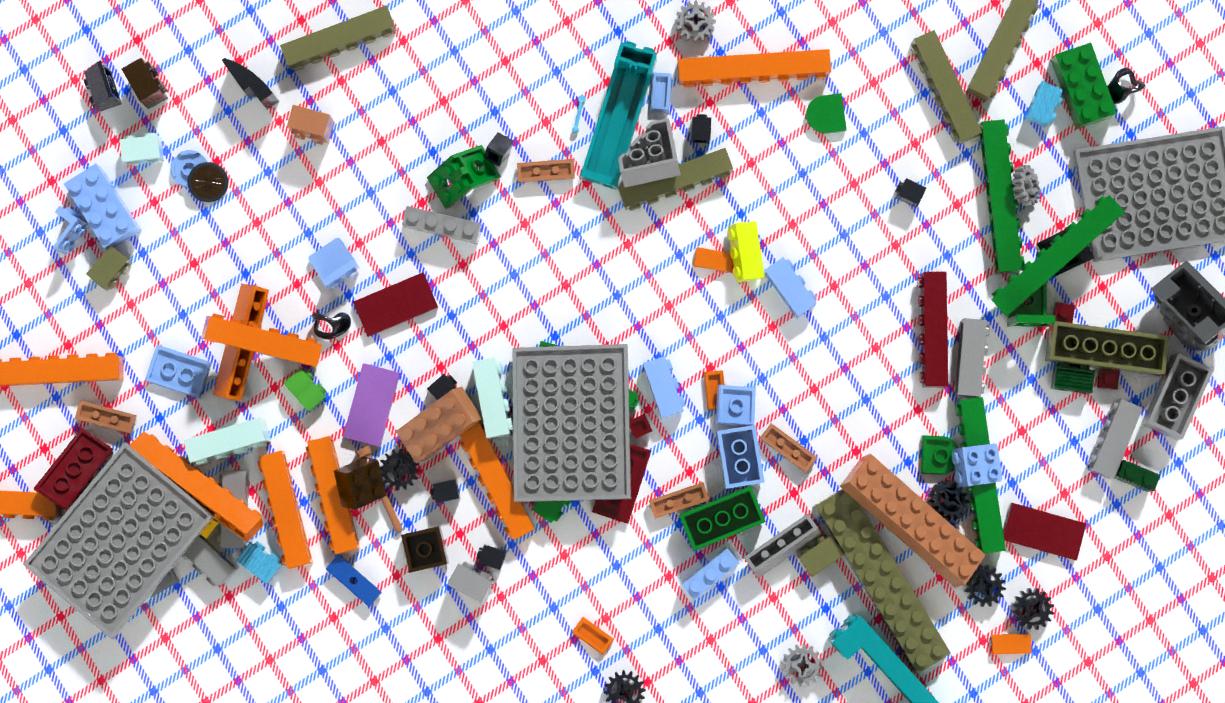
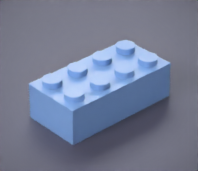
(102, 206)

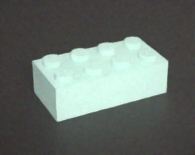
(491, 397)
(228, 440)

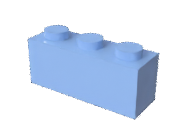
(790, 287)
(664, 387)
(710, 573)

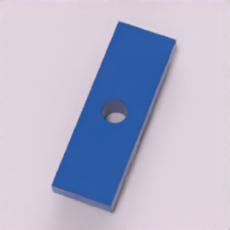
(344, 571)

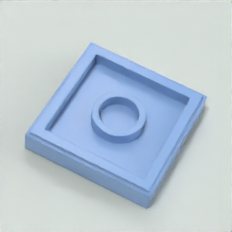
(735, 405)

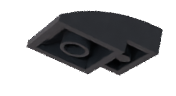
(251, 83)

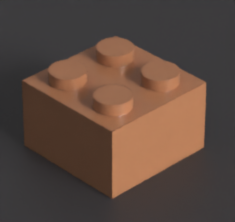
(310, 124)

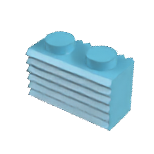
(1043, 104)
(260, 562)

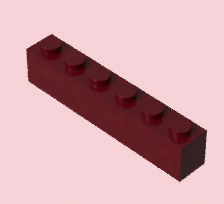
(933, 330)

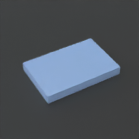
(178, 371)

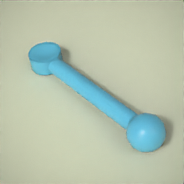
(581, 99)

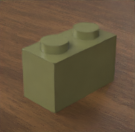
(109, 268)
(820, 555)

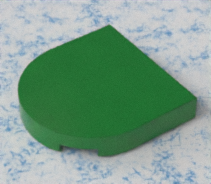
(826, 114)
(937, 455)

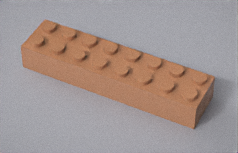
(912, 520)

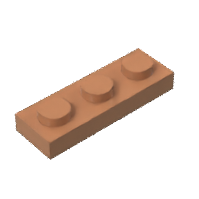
(546, 170)
(105, 417)
(788, 447)
(679, 500)

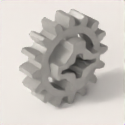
(687, 21)
(1026, 185)
(810, 665)

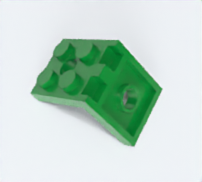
(462, 175)
(1033, 315)

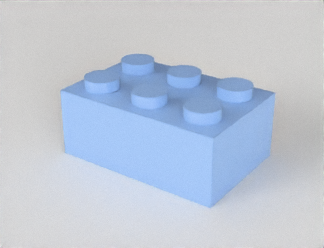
(740, 456)

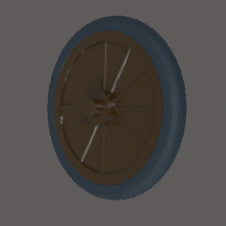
(207, 182)

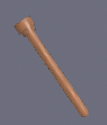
(365, 452)

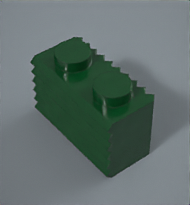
(1073, 379)
(1137, 476)

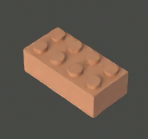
(439, 425)

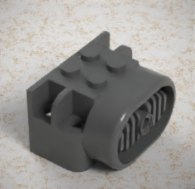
(1191, 308)

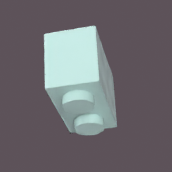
(141, 149)

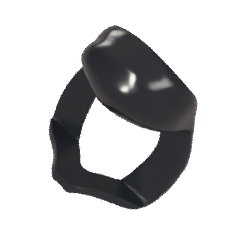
(1118, 91)
(340, 324)

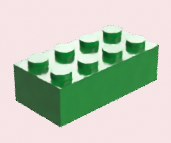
(1083, 86)
(722, 518)

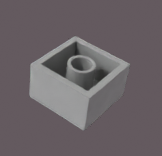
(470, 581)

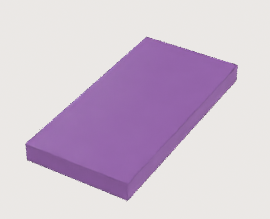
(371, 405)

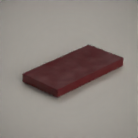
(395, 304)
(73, 469)
(622, 508)
(1044, 531)

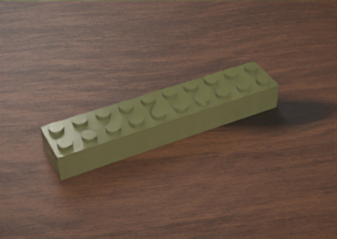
(882, 580)

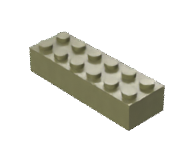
(1107, 348)

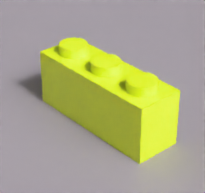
(745, 252)

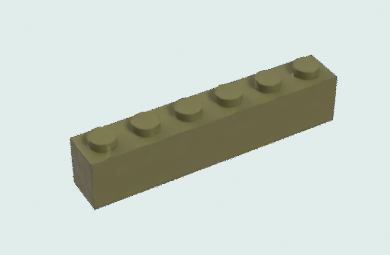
(337, 38)
(1001, 47)
(946, 87)
(692, 172)

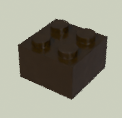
(144, 83)
(360, 483)
(424, 549)

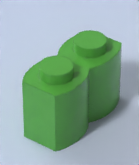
(305, 390)

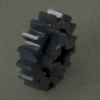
(391, 469)
(948, 500)
(987, 595)
(1037, 603)
(633, 687)

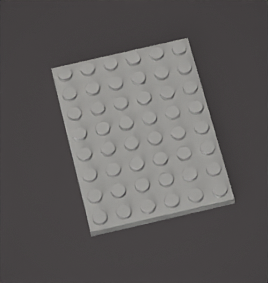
(1164, 185)
(571, 423)
(118, 540)

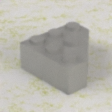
(650, 156)

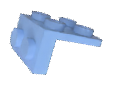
(75, 229)
(333, 263)
(977, 465)

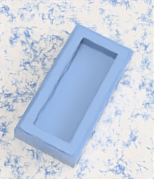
(661, 92)

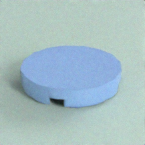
(183, 164)

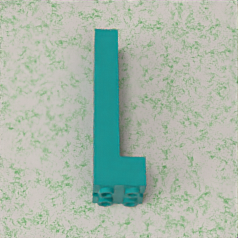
(619, 114)
(858, 634)

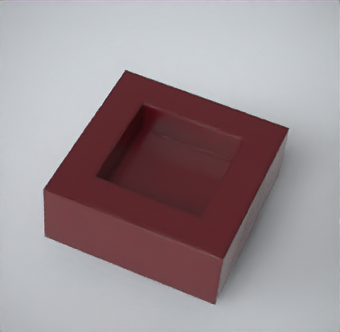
(1063, 312)
(1108, 379)
(640, 426)

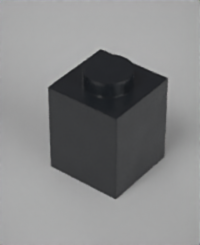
(701, 129)
(498, 149)
(910, 192)
(442, 386)
(445, 491)
(491, 556)

